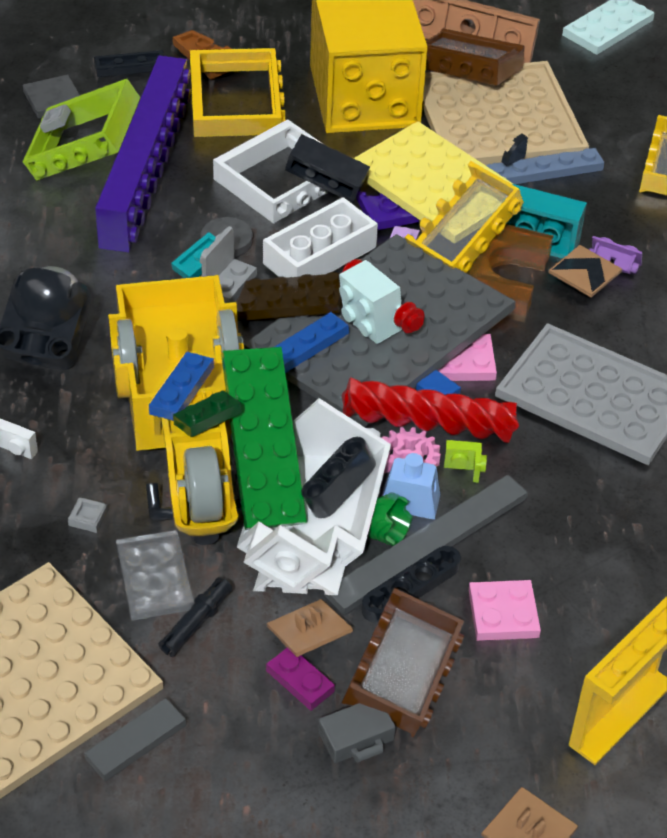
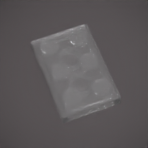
(154, 575)

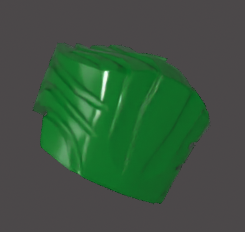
(390, 519)

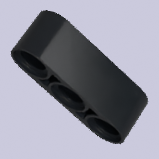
(338, 477)

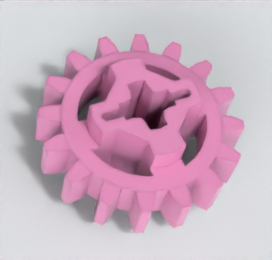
(411, 442)

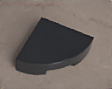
(517, 150)

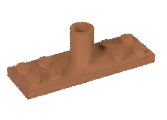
(478, 20)

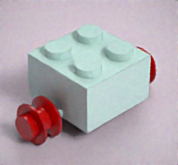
(374, 302)

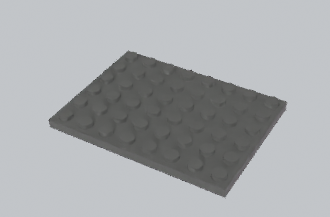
(455, 312)

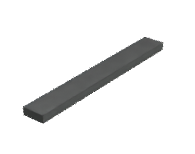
(443, 531)

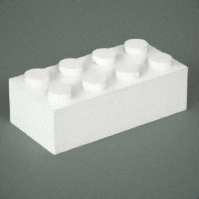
(320, 241)

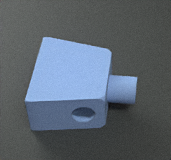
(416, 483)

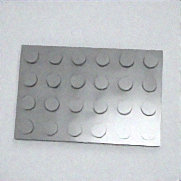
(591, 393)

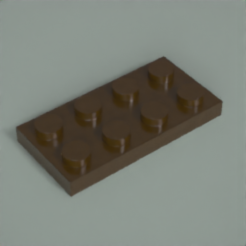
(290, 297)

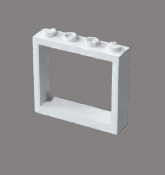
(250, 153)

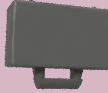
(356, 732)

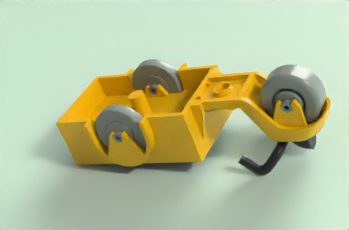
(148, 340)

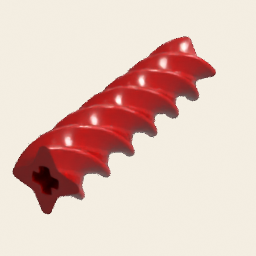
(429, 409)

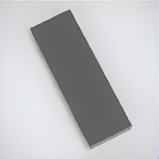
(135, 739)

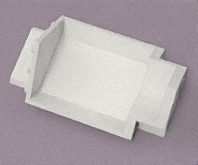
(320, 549)

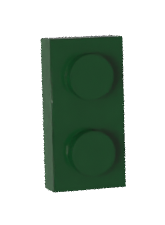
(207, 413)

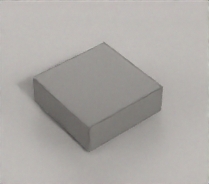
(55, 118)
(87, 514)

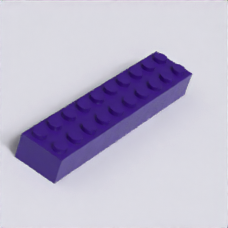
(142, 155)

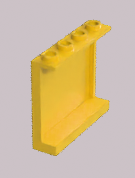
(621, 688)

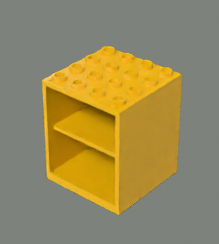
(367, 63)

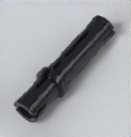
(204, 606)

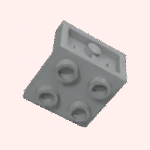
(220, 261)

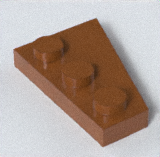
(195, 41)

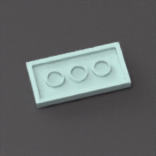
(608, 24)

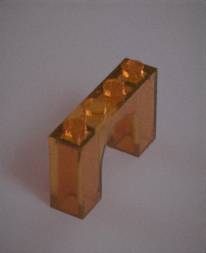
(514, 247)

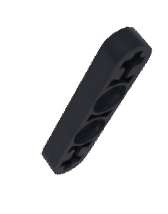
(408, 580)

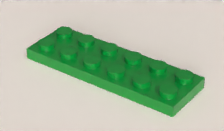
(264, 438)

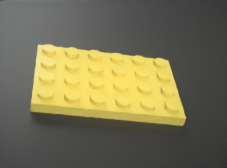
(417, 169)

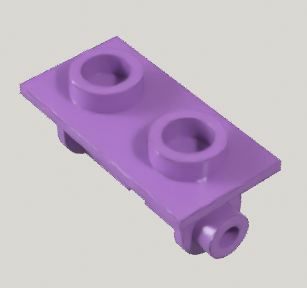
(625, 257)

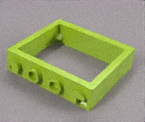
(116, 99)

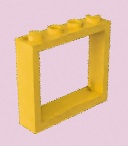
(235, 60)

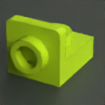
(465, 456)

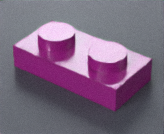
(300, 678)

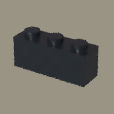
(327, 168)

